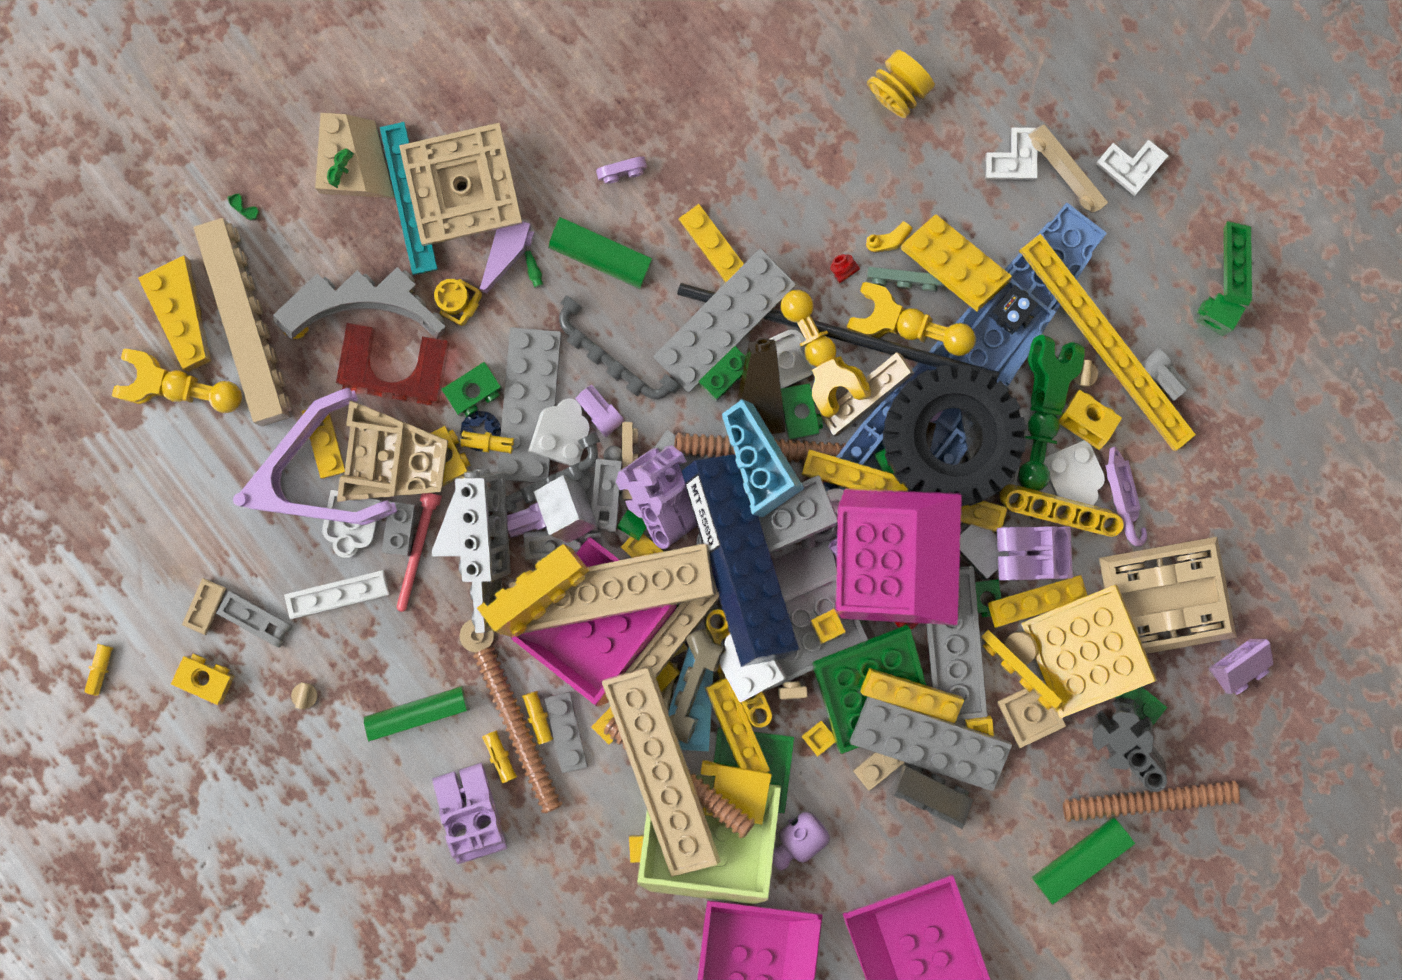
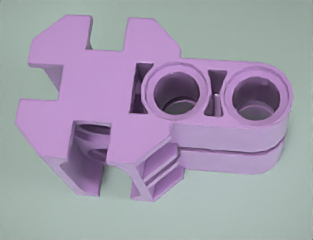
(659, 494)
(1034, 553)
(479, 809)

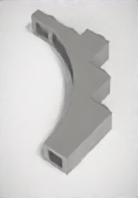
(320, 299)

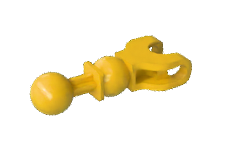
(909, 323)
(821, 353)
(173, 385)

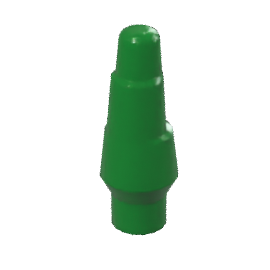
(533, 270)

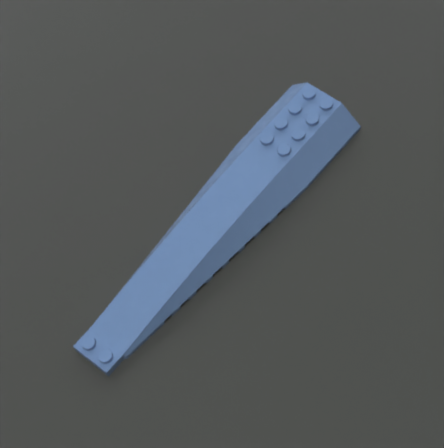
(1073, 240)

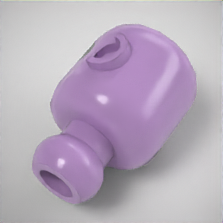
(800, 840)

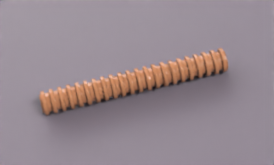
(722, 447)
(518, 731)
(708, 798)
(1151, 801)

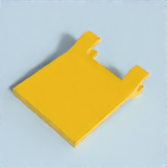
(740, 786)

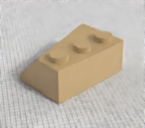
(367, 167)

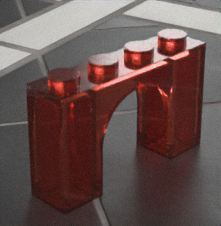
(422, 384)

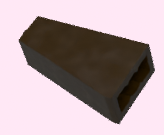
(762, 383)

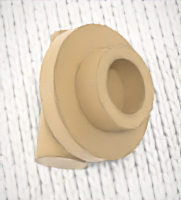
(1088, 374)
(304, 696)

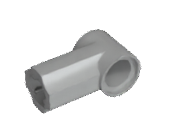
(1166, 377)

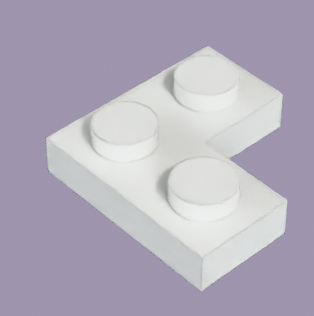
(1017, 165)
(1132, 172)

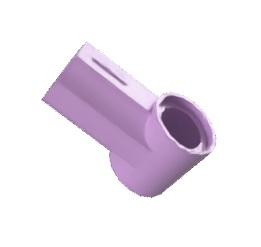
(603, 415)
(525, 521)

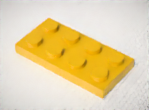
(956, 262)

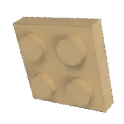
(1028, 718)

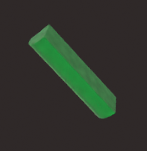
(600, 253)
(415, 713)
(1083, 860)

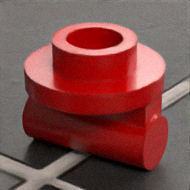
(843, 267)

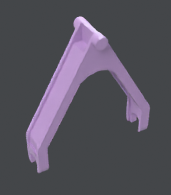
(264, 488)

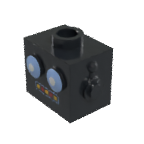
(1014, 310)

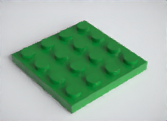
(844, 672)

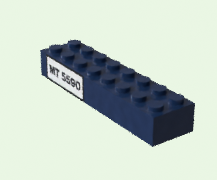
(739, 561)

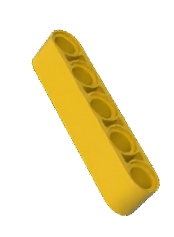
(1070, 517)
(758, 700)

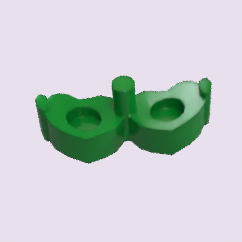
(335, 172)

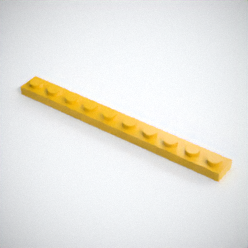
(1107, 342)

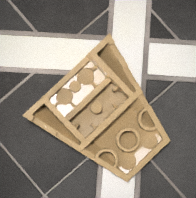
(389, 457)

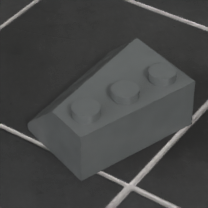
(932, 795)

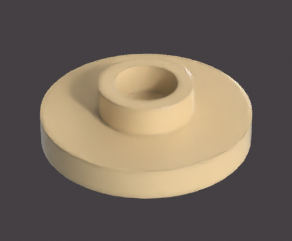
(475, 641)
(1022, 646)

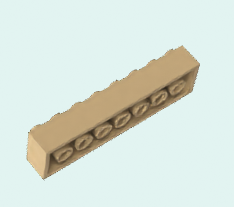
(242, 322)

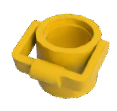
(454, 299)

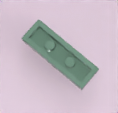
(903, 279)

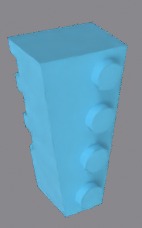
(763, 466)

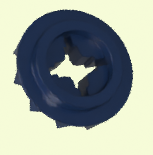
(491, 424)

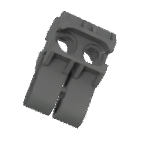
(1126, 740)

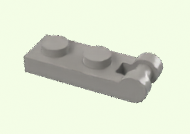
(606, 493)
(253, 618)

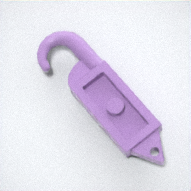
(1124, 495)

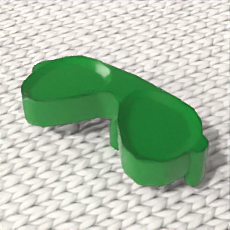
(236, 203)

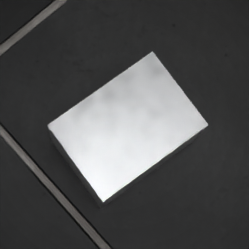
(565, 509)
(980, 550)

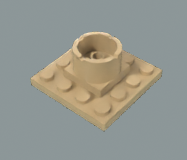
(443, 164)

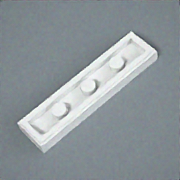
(337, 594)

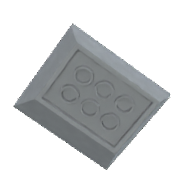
(809, 590)

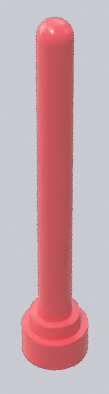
(429, 503)

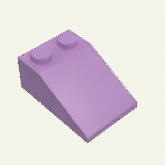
(1242, 665)

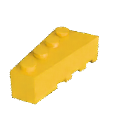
(177, 309)
(534, 592)

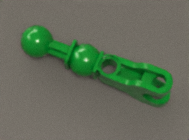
(1047, 400)

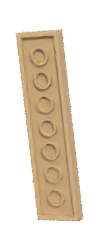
(633, 587)
(661, 771)

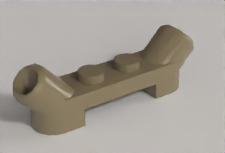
(706, 656)

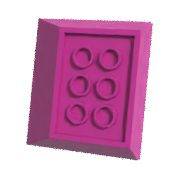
(898, 556)
(597, 648)
(917, 936)
(758, 943)

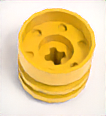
(905, 79)

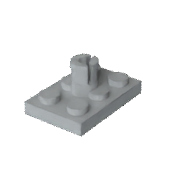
(799, 517)

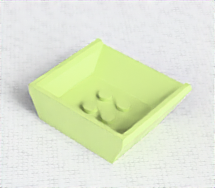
(744, 863)

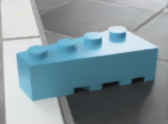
(701, 708)

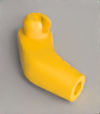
(889, 241)

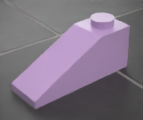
(506, 249)

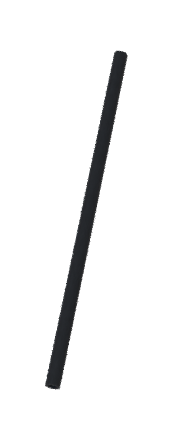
(849, 336)

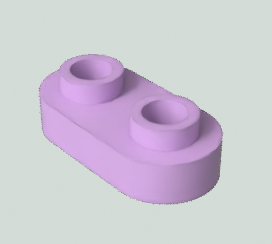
(632, 167)

